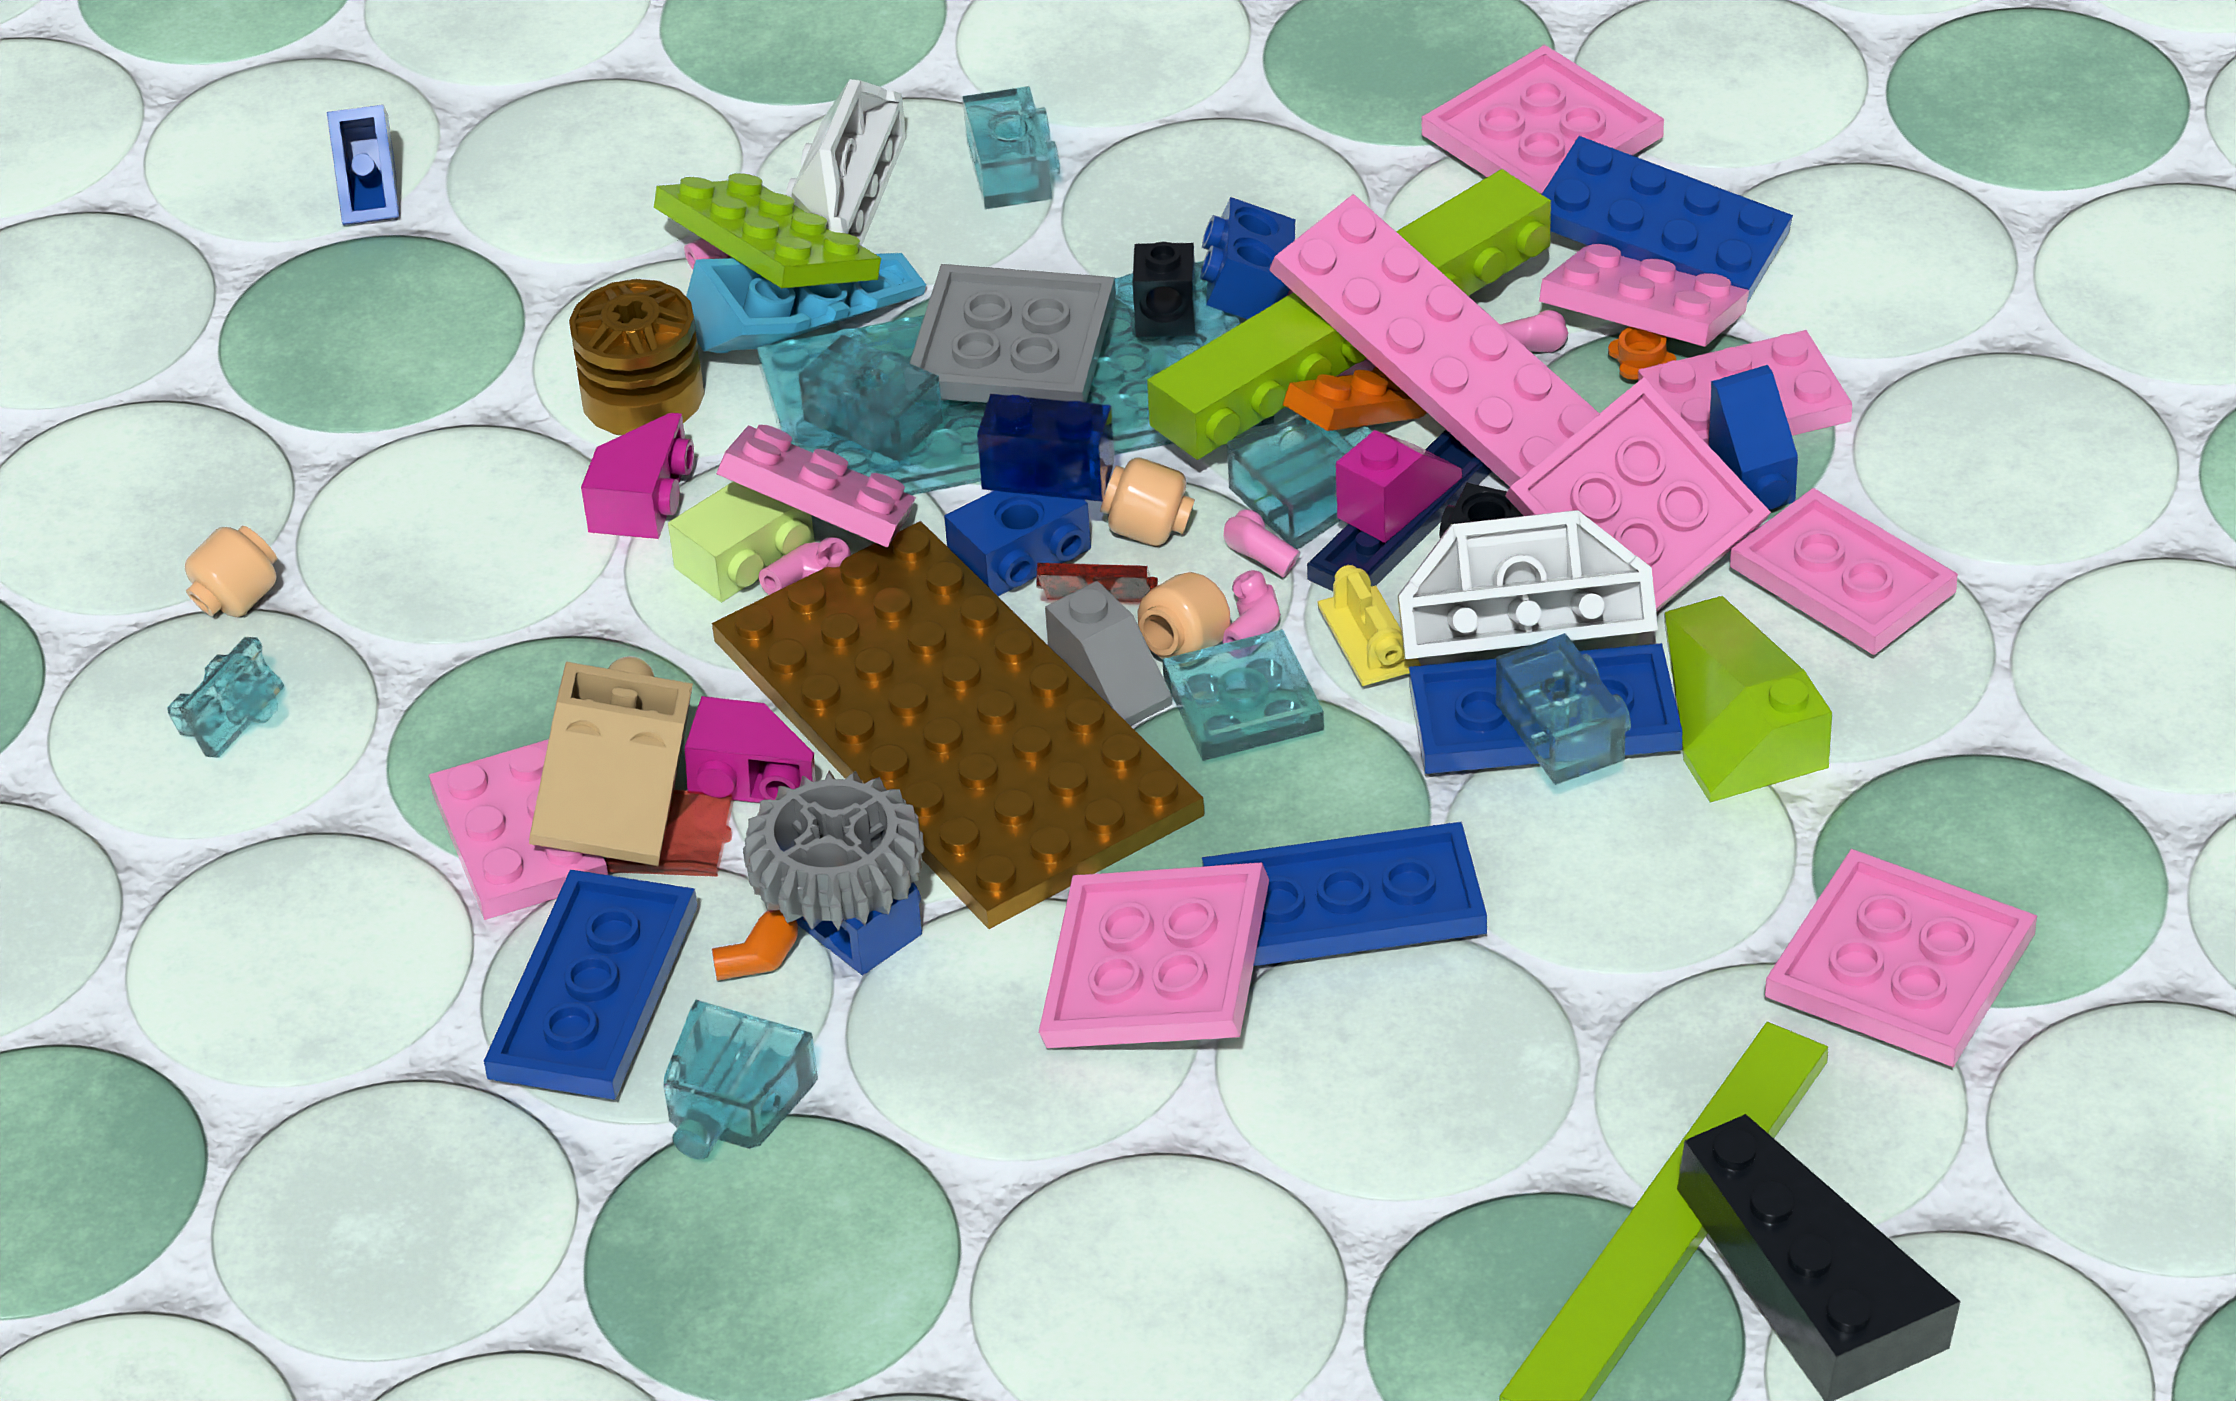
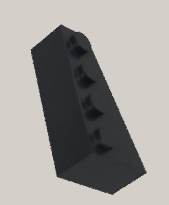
(1812, 1263)

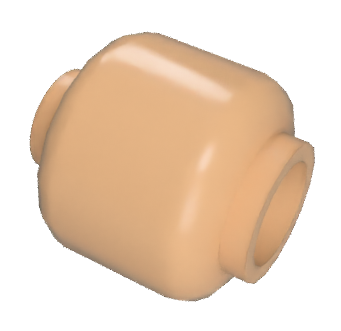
(1147, 502)
(230, 571)
(1183, 615)

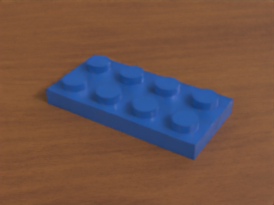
(1663, 215)
(1467, 730)
(1365, 892)
(591, 984)

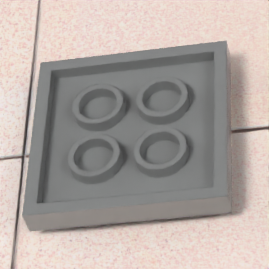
(1014, 332)

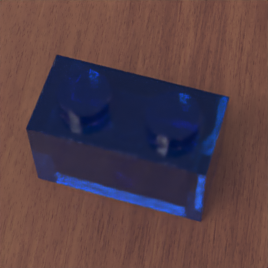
(1046, 447)

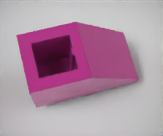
(637, 479)
(743, 751)

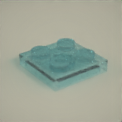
(1243, 694)

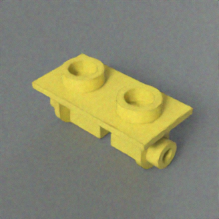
(1365, 627)

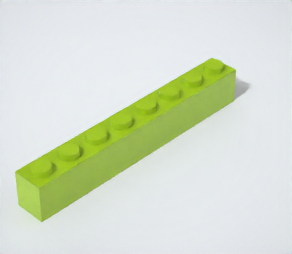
(1249, 368)

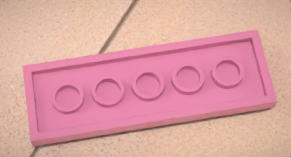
(1432, 340)

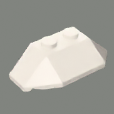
(851, 158)
(1522, 585)

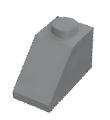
(1107, 651)

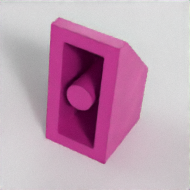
(1389, 484)

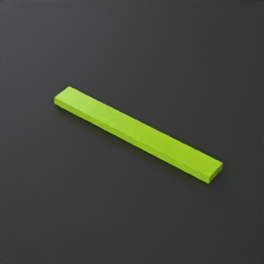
(1658, 1232)

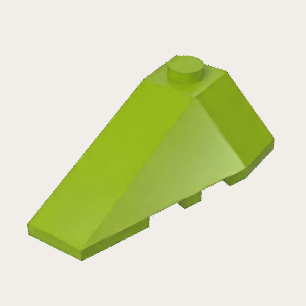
(1742, 702)

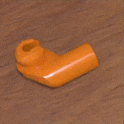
(761, 951)

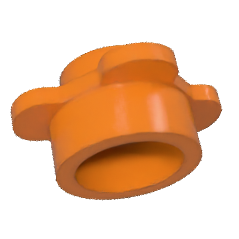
(1639, 350)

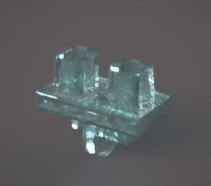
(232, 696)

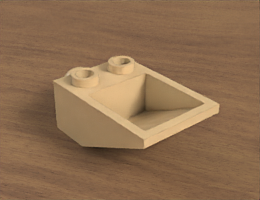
(611, 761)

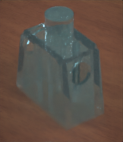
(1290, 476)
(734, 1078)

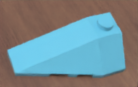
(746, 311)

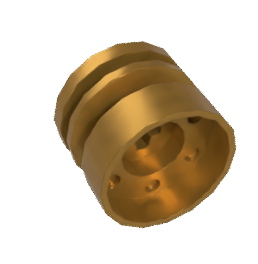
(636, 354)

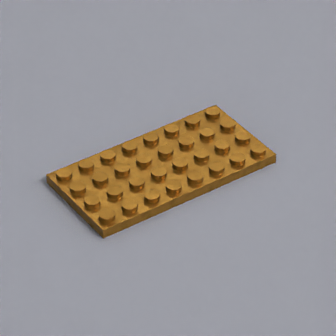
(954, 700)

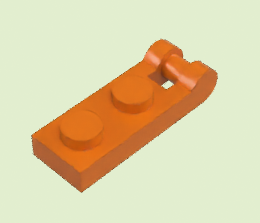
(1351, 400)

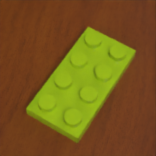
(766, 231)

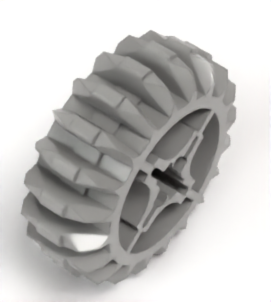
(833, 850)

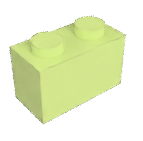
(734, 537)

